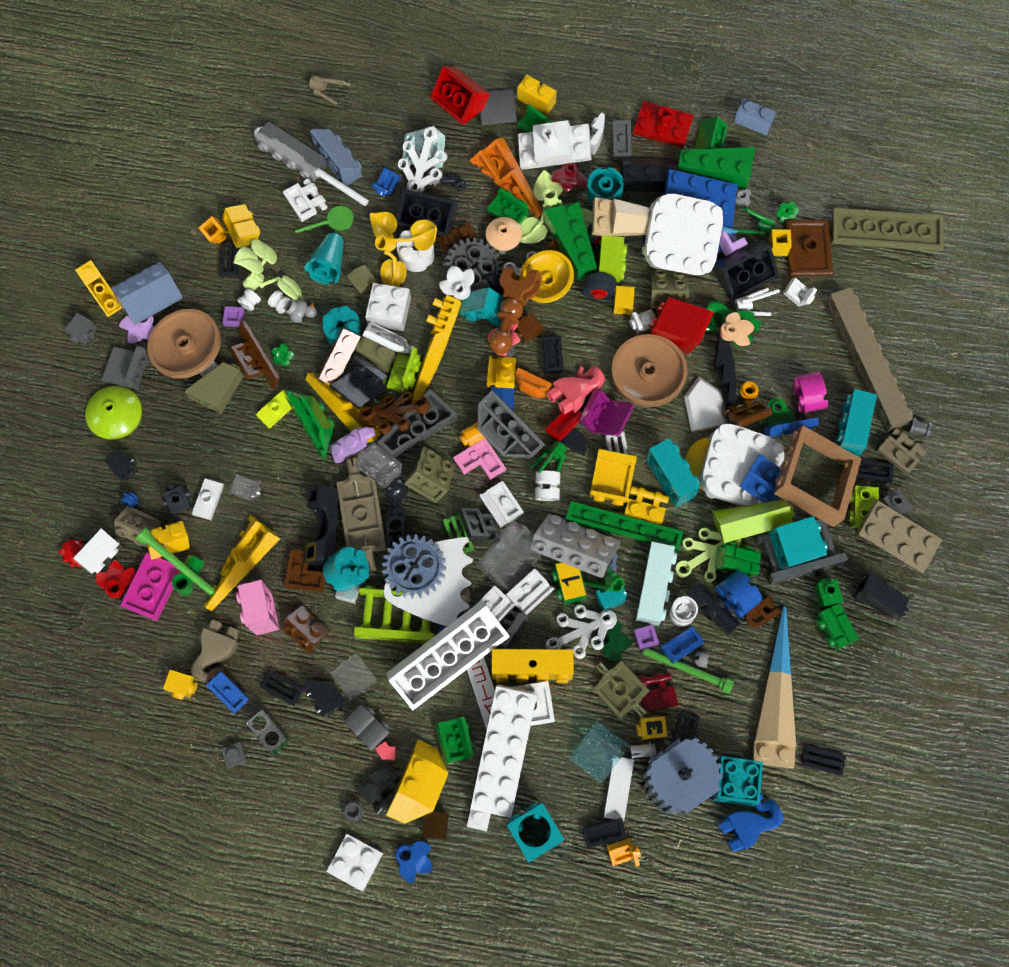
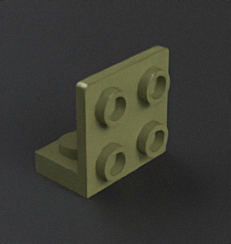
(668, 284)
(431, 475)

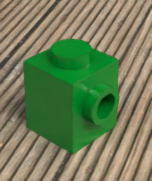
(828, 593)

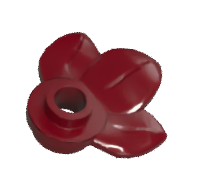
(569, 178)

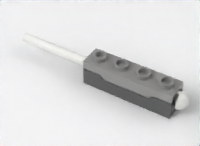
(298, 157)

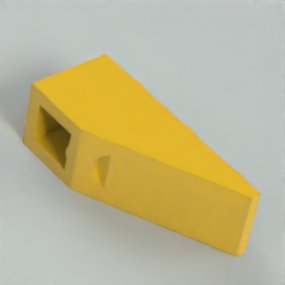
(98, 288)

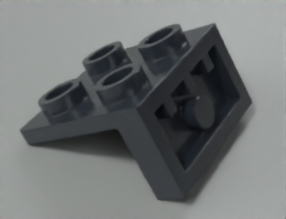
(360, 383)

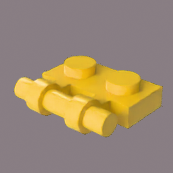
(645, 511)

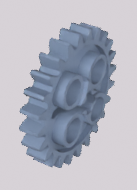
(429, 575)

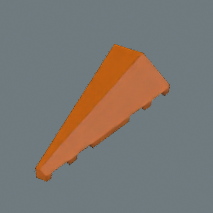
(502, 167)

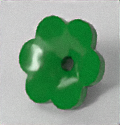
(787, 211)

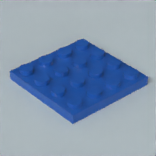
(703, 188)

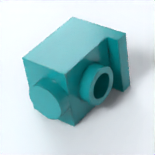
(610, 600)

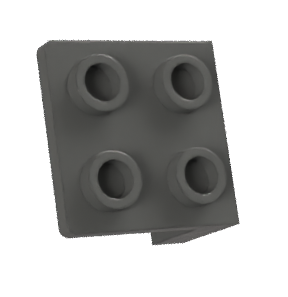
(126, 367)

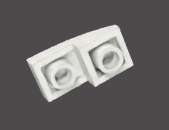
(597, 132)

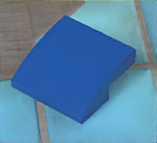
(761, 480)

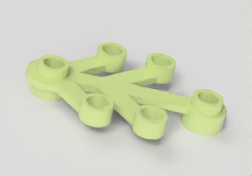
(710, 552)

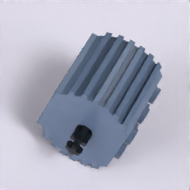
(682, 776)

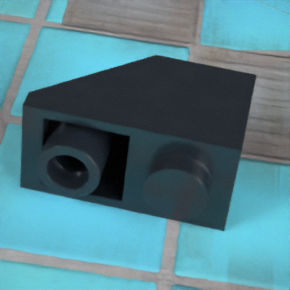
(326, 696)

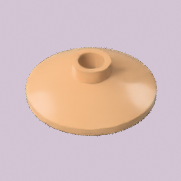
(507, 240)

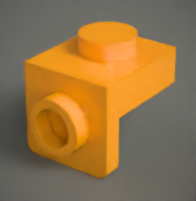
(623, 851)

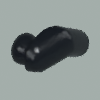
(456, 181)

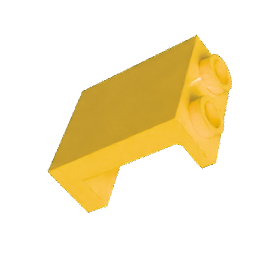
(612, 477)

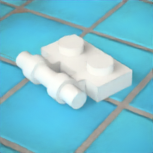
(299, 201)

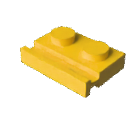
(501, 372)

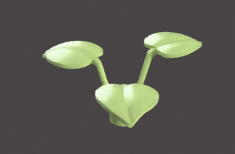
(546, 191)
(249, 260)

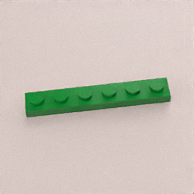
(623, 525)

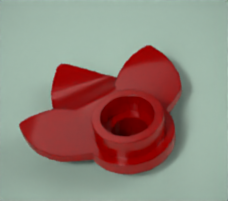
(115, 576)

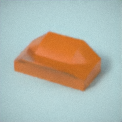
(532, 384)

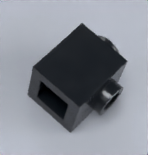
(121, 465)

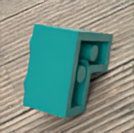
(482, 305)

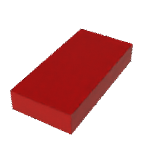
(563, 424)

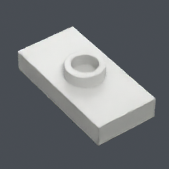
(207, 499)

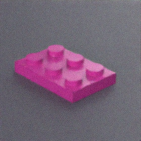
(150, 587)

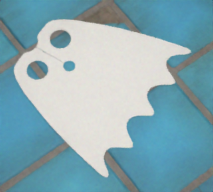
(444, 603)

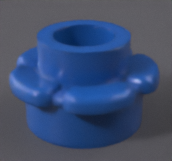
(130, 499)

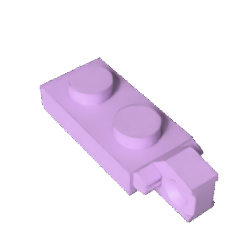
(351, 444)

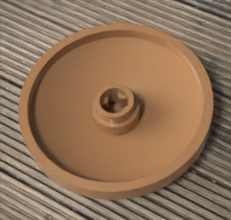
(184, 343)
(649, 370)

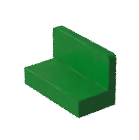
(532, 117)
(711, 134)

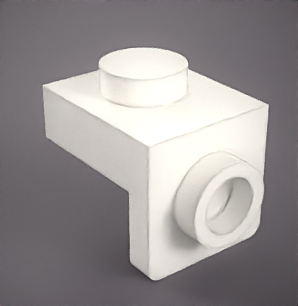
(799, 293)

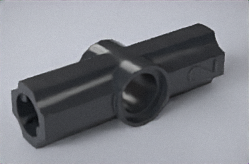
(713, 608)

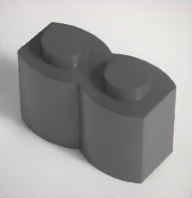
(367, 727)

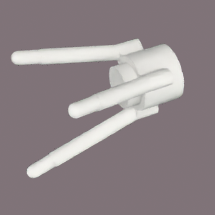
(745, 303)

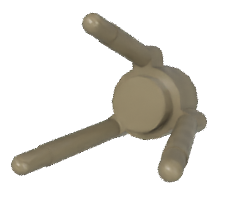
(319, 83)

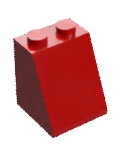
(681, 323)

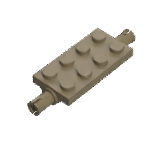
(361, 513)

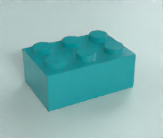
(856, 421)
(673, 472)

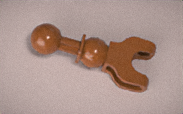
(516, 296)

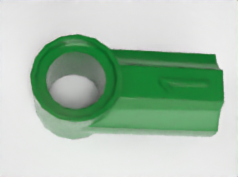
(195, 565)

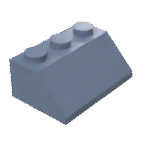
(336, 155)
(146, 293)

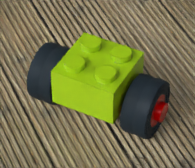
(611, 266)

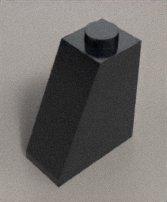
(882, 597)

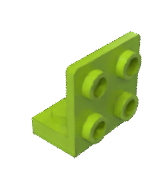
(404, 371)

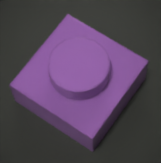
(233, 316)
(646, 637)

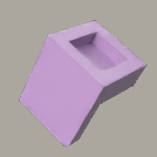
(730, 244)

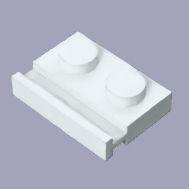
(501, 504)
(530, 592)
(498, 603)

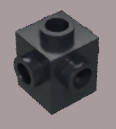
(176, 505)

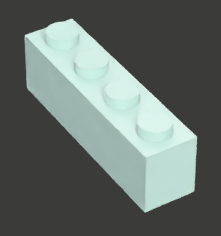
(655, 584)

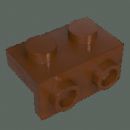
(304, 629)

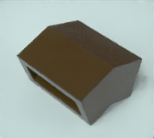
(435, 825)

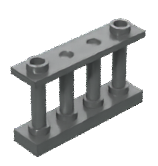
(834, 558)

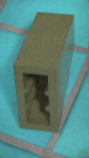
(216, 387)

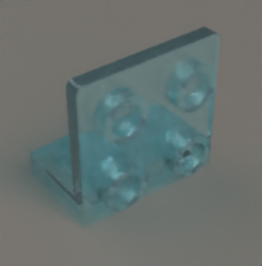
(599, 752)

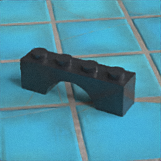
(323, 503)

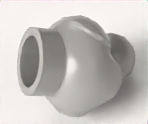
(298, 308)

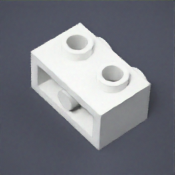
(96, 552)

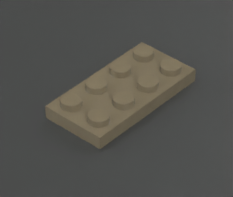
(899, 536)

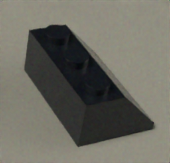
(646, 173)
(421, 206)
(746, 269)

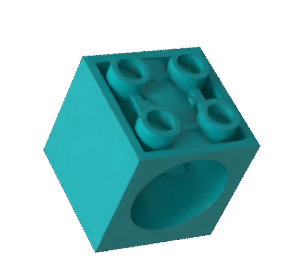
(797, 542)
(739, 782)
(554, 836)

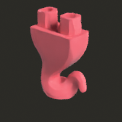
(574, 390)

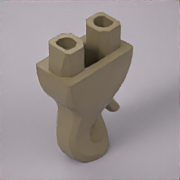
(214, 650)

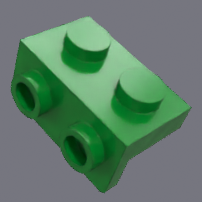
(508, 206)
(455, 740)

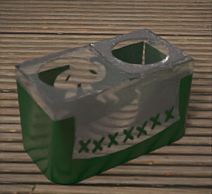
(283, 738)

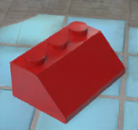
(459, 94)

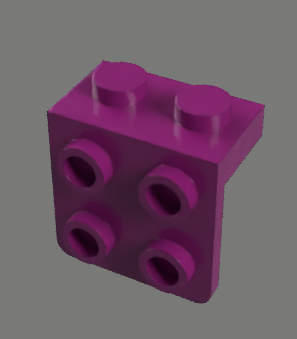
(605, 415)

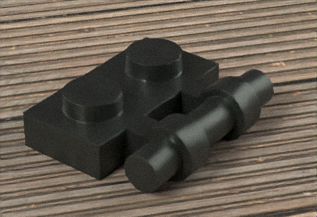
(475, 523)
(376, 784)

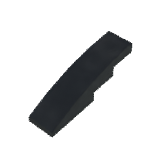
(725, 362)

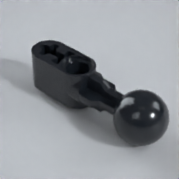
(396, 513)

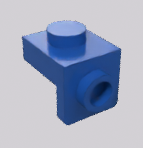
(387, 182)

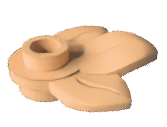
(736, 329)

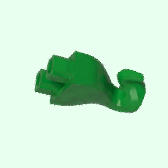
(723, 311)

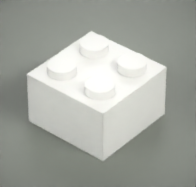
(388, 306)

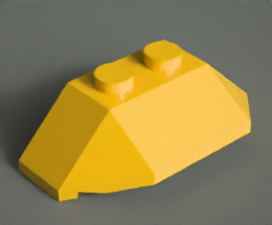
(419, 784)

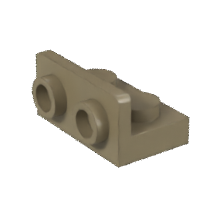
(132, 522)

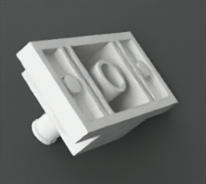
(554, 145)

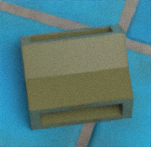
(362, 279)

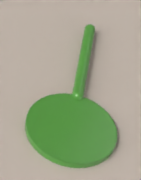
(338, 218)

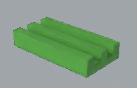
(453, 520)

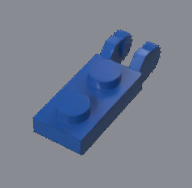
(788, 427)

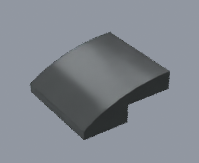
(499, 108)

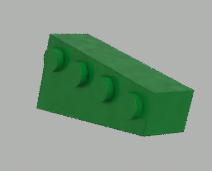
(721, 164)
(571, 235)

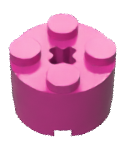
(810, 392)

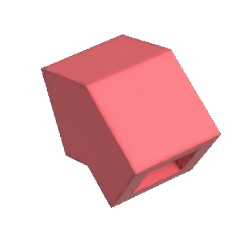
(386, 752)

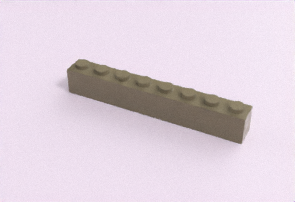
(869, 359)

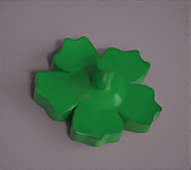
(282, 355)

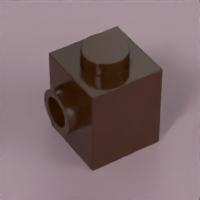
(528, 328)

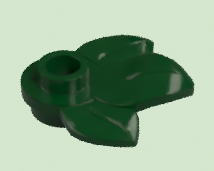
(614, 643)

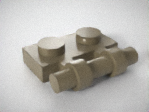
(898, 454)

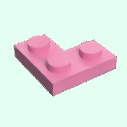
(482, 455)

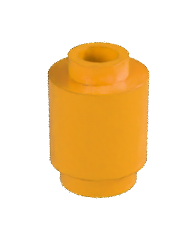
(471, 435)

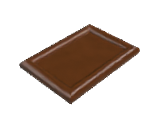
(810, 248)

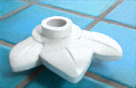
(455, 280)

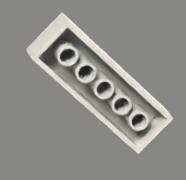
(447, 655)
(503, 751)

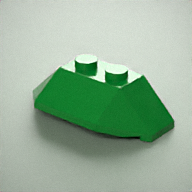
(312, 420)

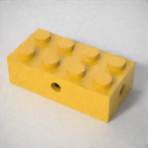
(516, 663)

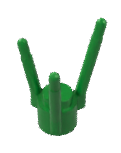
(765, 224)
(555, 452)
(612, 582)

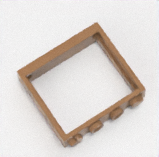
(801, 499)

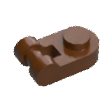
(757, 616)

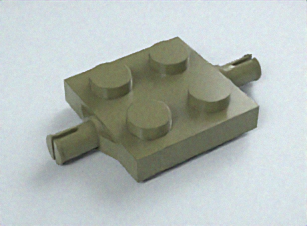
(621, 689)

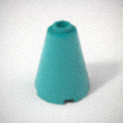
(326, 260)

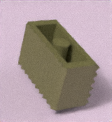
(376, 353)

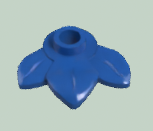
(416, 862)

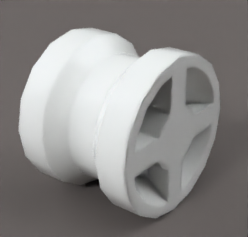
(249, 300)
(278, 301)

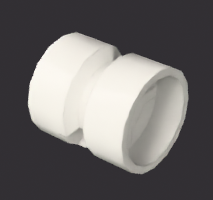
(551, 479)
(683, 611)

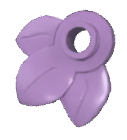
(137, 331)

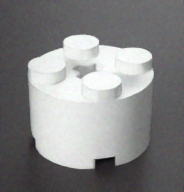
(414, 259)

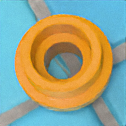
(749, 385)

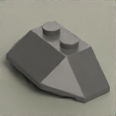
(505, 428)

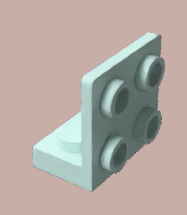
(418, 139)

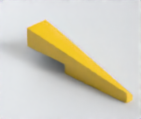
(341, 407)
(251, 548)

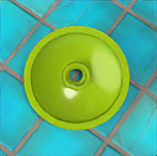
(118, 421)

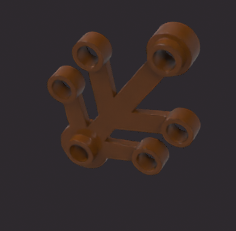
(371, 415)

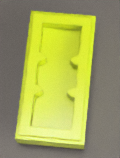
(274, 410)

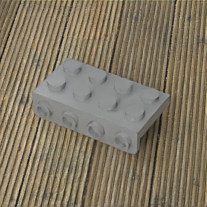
(575, 545)

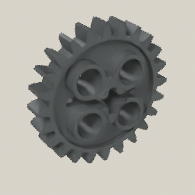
(484, 257)

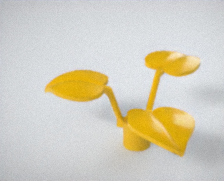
(383, 225)

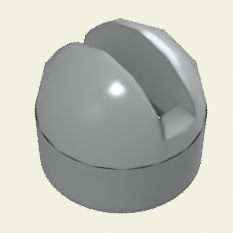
(703, 659)

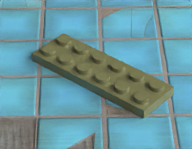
(887, 229)

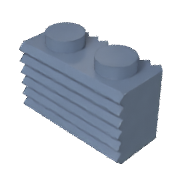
(755, 117)

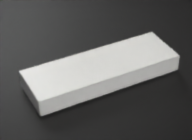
(619, 789)

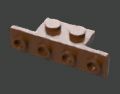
(252, 357)

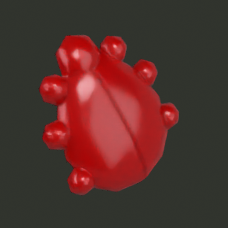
(70, 550)

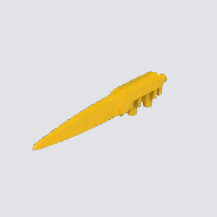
(442, 330)

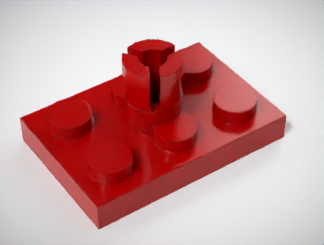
(663, 124)

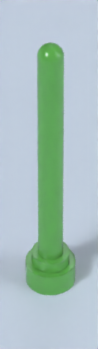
(146, 537)
(725, 683)

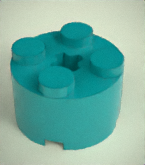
(605, 185)
(339, 318)
(346, 569)

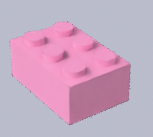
(257, 607)

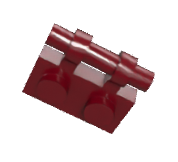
(659, 698)

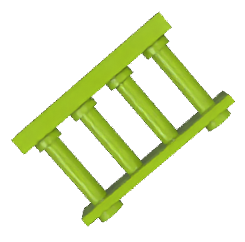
(385, 632)

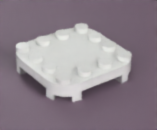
(683, 234)
(730, 457)

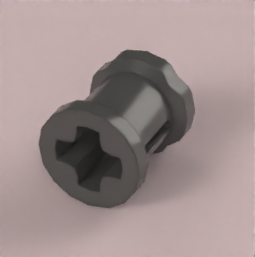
(920, 427)

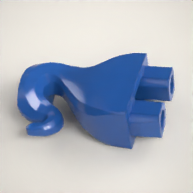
(749, 825)

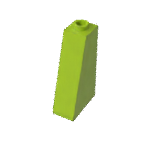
(752, 519)

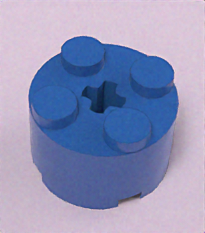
(739, 594)

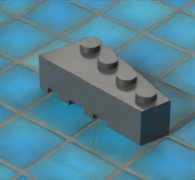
(420, 426)

